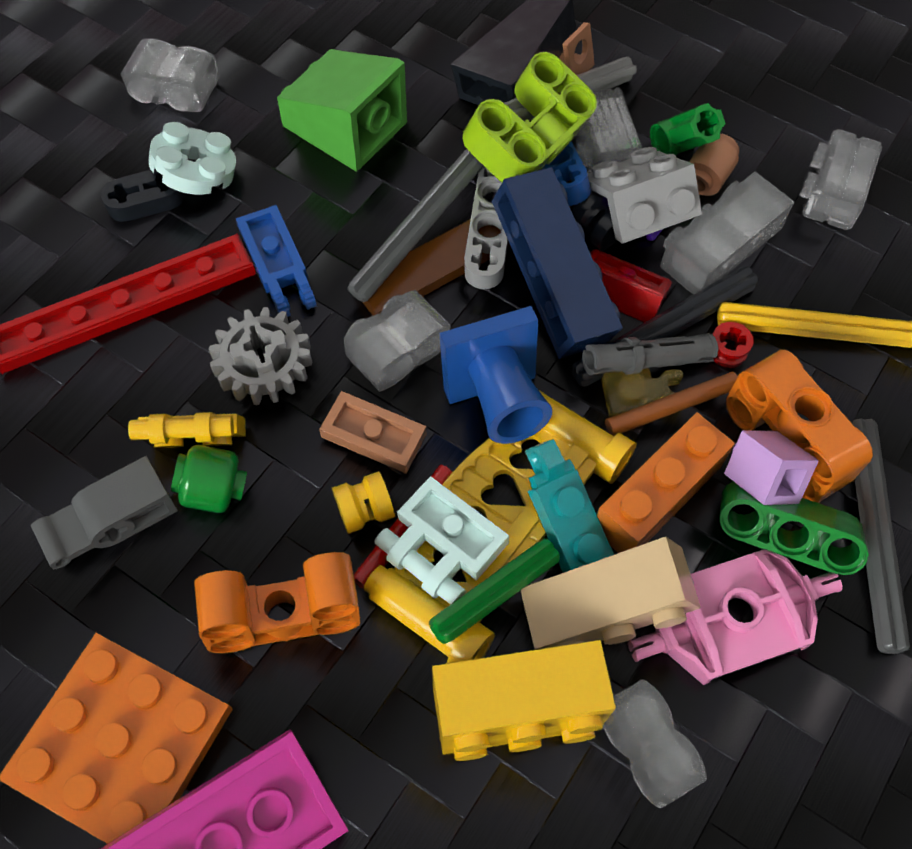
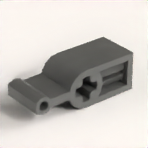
(105, 513)

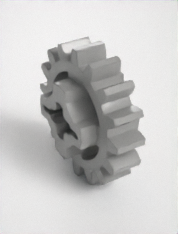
(238, 362)

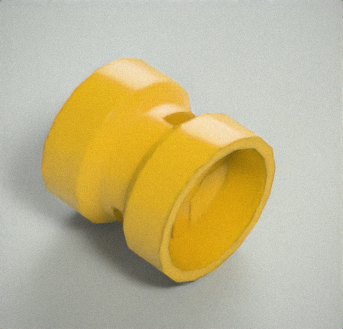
(352, 505)

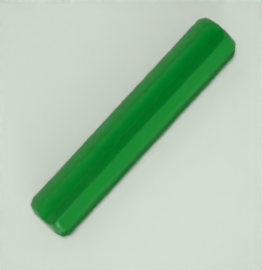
(494, 591)

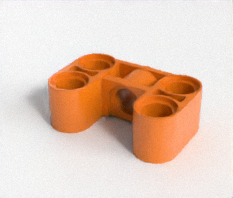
(774, 395)
(237, 614)

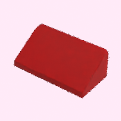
(631, 287)

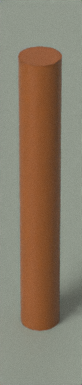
(670, 404)

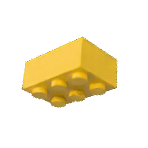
(522, 699)

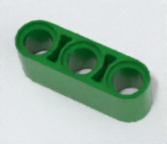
(805, 545)

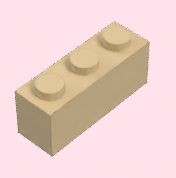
(612, 597)

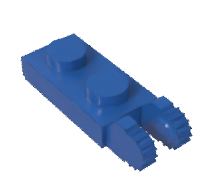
(275, 256)

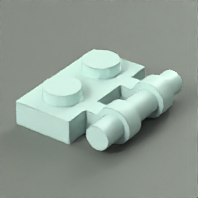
(451, 528)

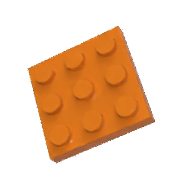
(115, 741)

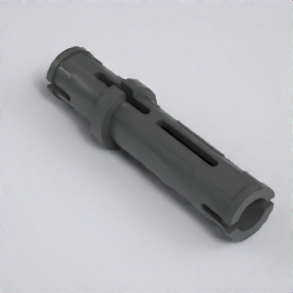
(634, 354)

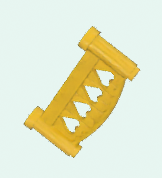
(579, 440)

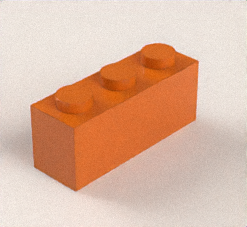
(664, 484)

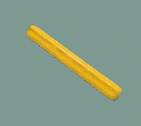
(818, 324)

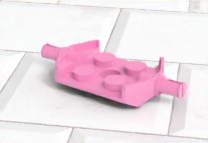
(716, 643)

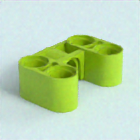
(518, 147)

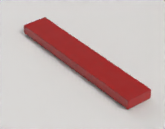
(122, 302)

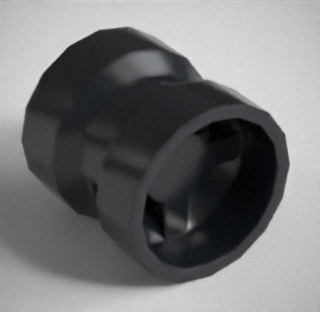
(596, 220)

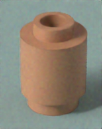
(715, 164)

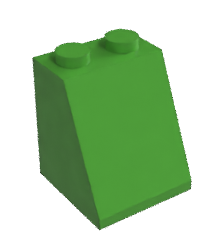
(347, 104)

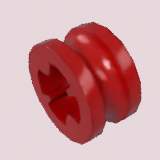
(743, 344)

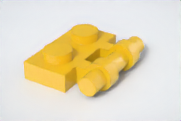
(170, 431)

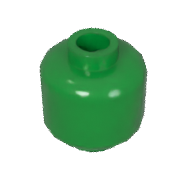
(208, 479)

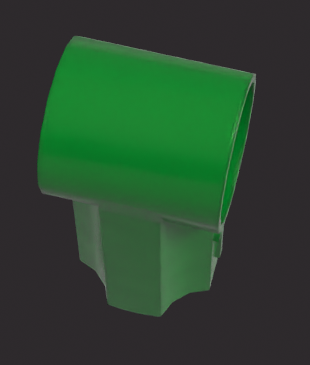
(687, 130)

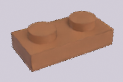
(373, 432)

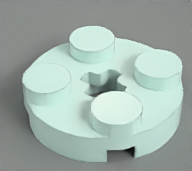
(177, 144)

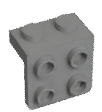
(647, 192)

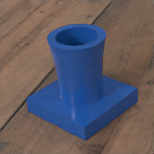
(497, 365)

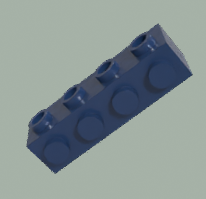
(556, 262)

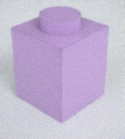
(770, 467)

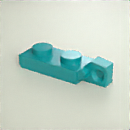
(565, 508)

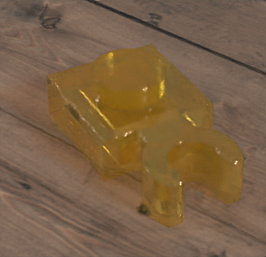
(633, 390)

